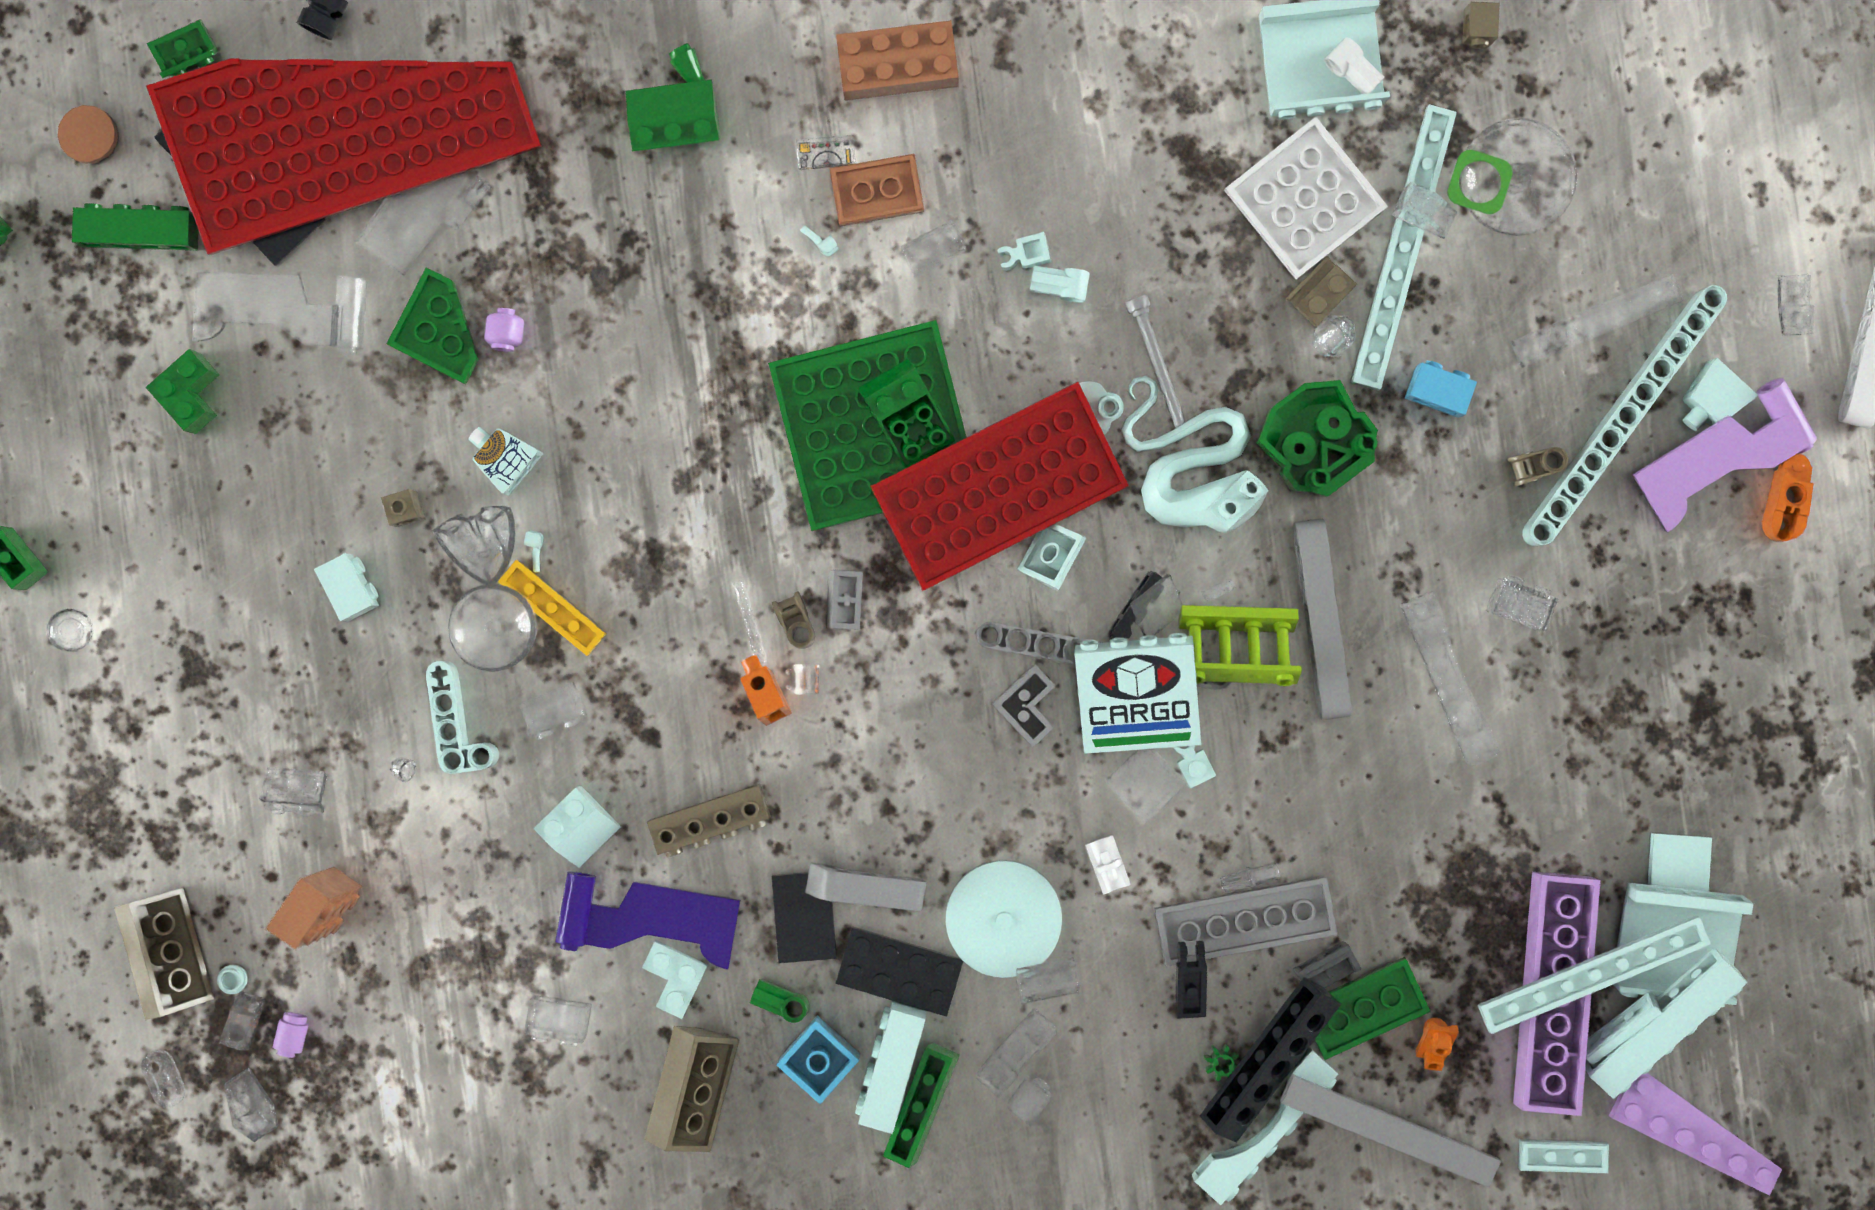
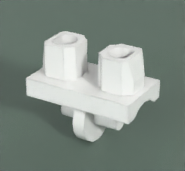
(1107, 864)

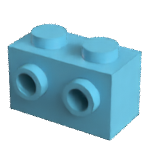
(1441, 389)

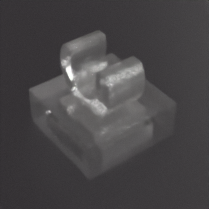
(804, 679)

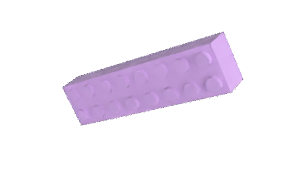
(1555, 1042)

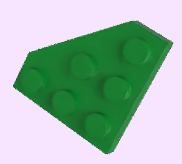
(436, 328)

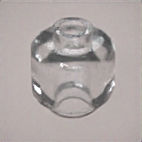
(1334, 335)

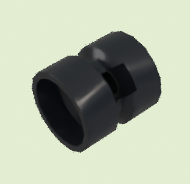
(321, 16)

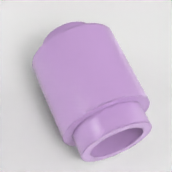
(290, 1034)

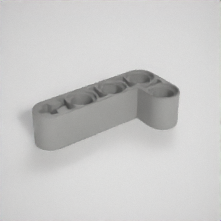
(865, 888)

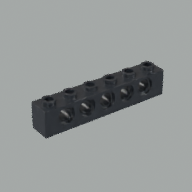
(1270, 1060)

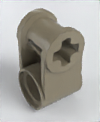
(1533, 465)
(794, 619)

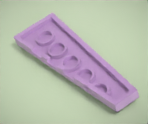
(1677, 1123)

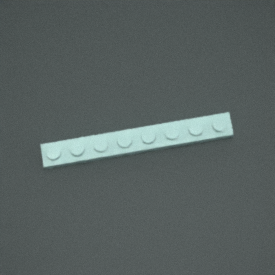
(1594, 974)

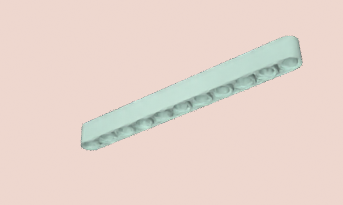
(1636, 409)

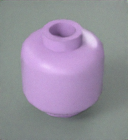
(504, 330)

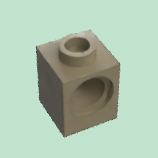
(1480, 24)
(403, 508)

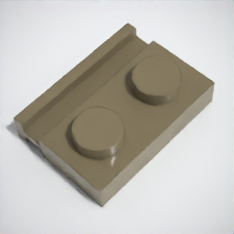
(1321, 291)

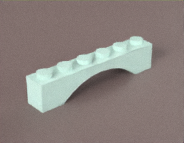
(1225, 1170)

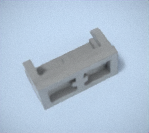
(844, 599)

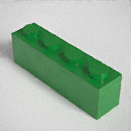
(134, 228)
(921, 1105)

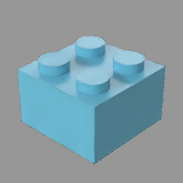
(818, 1059)

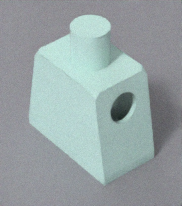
(1715, 395)

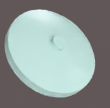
(1003, 918)

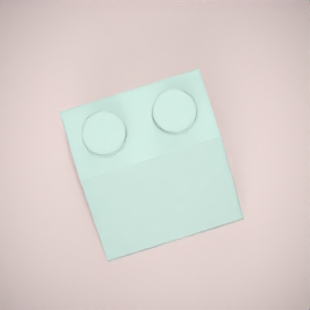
(577, 827)

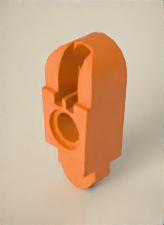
(1794, 475)

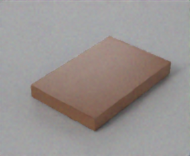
(876, 190)

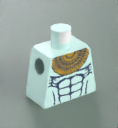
(503, 458)

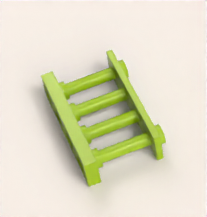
(1252, 621)

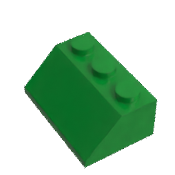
(672, 115)

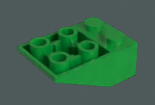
(906, 413)

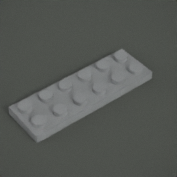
(1248, 920)

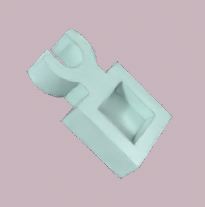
(1030, 251)
(1194, 766)

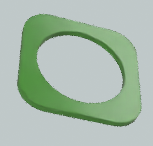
(1504, 170)

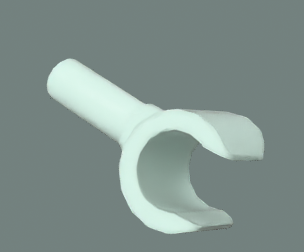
(827, 246)
(535, 540)

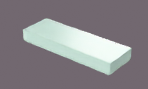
(1622, 1027)
(1563, 1156)

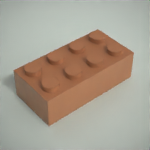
(897, 60)
(314, 908)

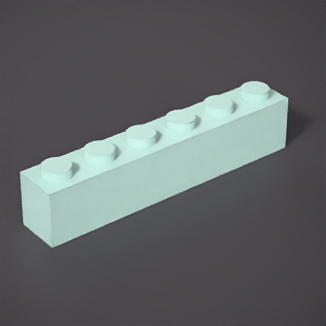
(1683, 1008)

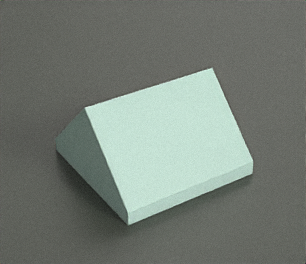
(1051, 555)

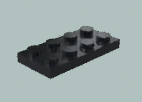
(899, 971)

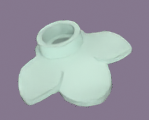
(1097, 398)

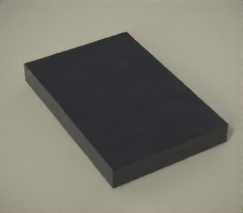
(801, 921)

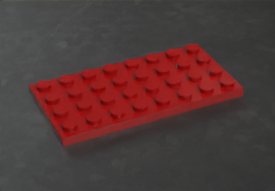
(999, 486)

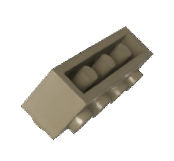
(709, 819)

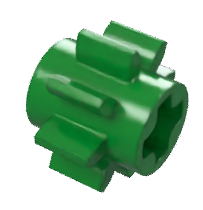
(1213, 1060)

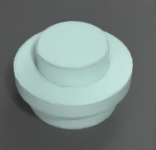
(232, 979)

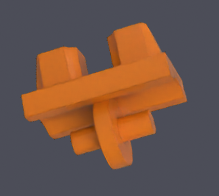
(1436, 1043)

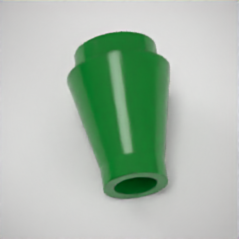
(686, 63)

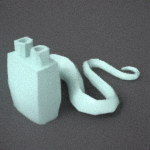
(1217, 504)

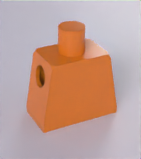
(769, 701)

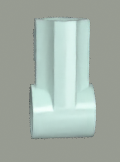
(1068, 283)

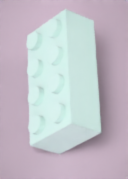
(893, 1062)

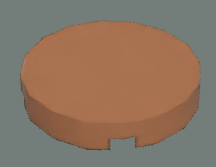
(87, 134)

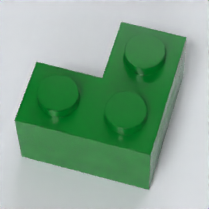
(179, 390)
(17, 562)

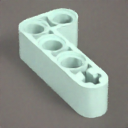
(456, 717)

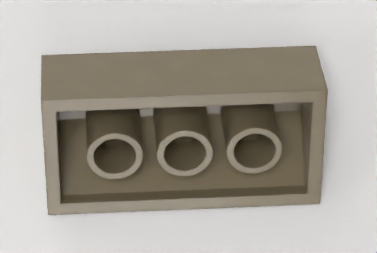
(164, 953)
(691, 1090)

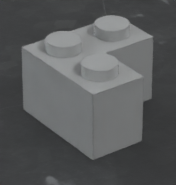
(1019, 703)

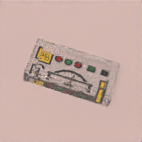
(825, 152)

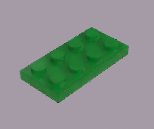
(1372, 1007)

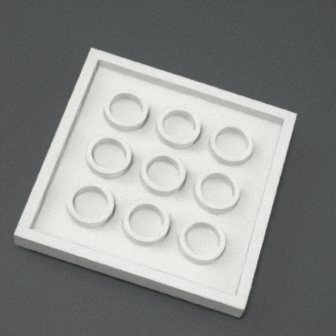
(1305, 198)

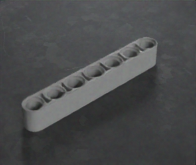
(1322, 619)

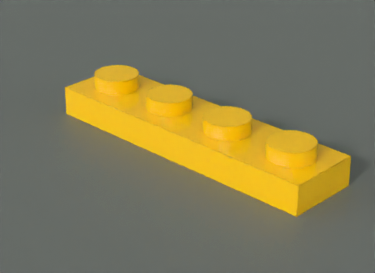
(553, 608)

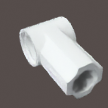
(1349, 62)

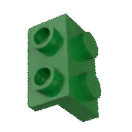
(183, 49)

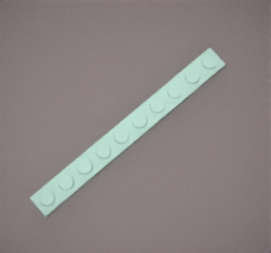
(1401, 254)

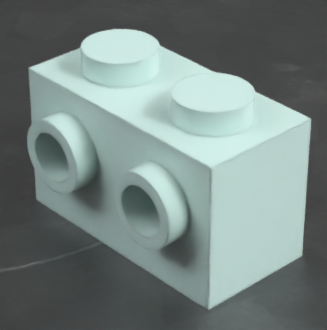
(347, 587)

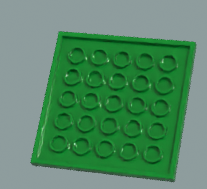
(831, 428)

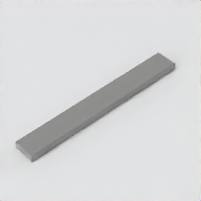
(1390, 1130)

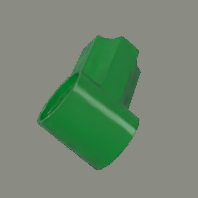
(776, 1000)

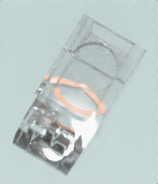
(242, 1021)

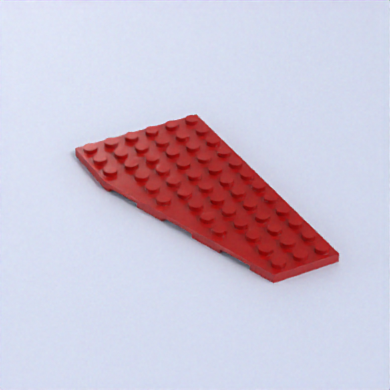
(316, 137)

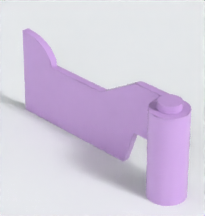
(1724, 449)

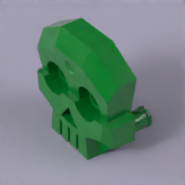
(1305, 421)

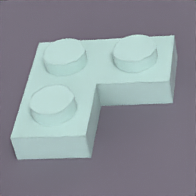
(682, 975)

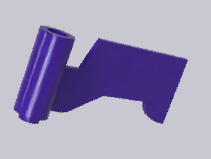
(647, 911)

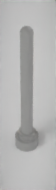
(1139, 310)

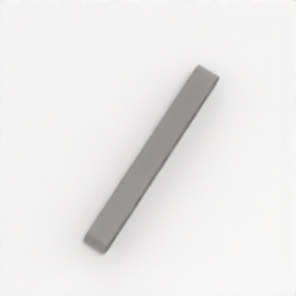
(1059, 652)

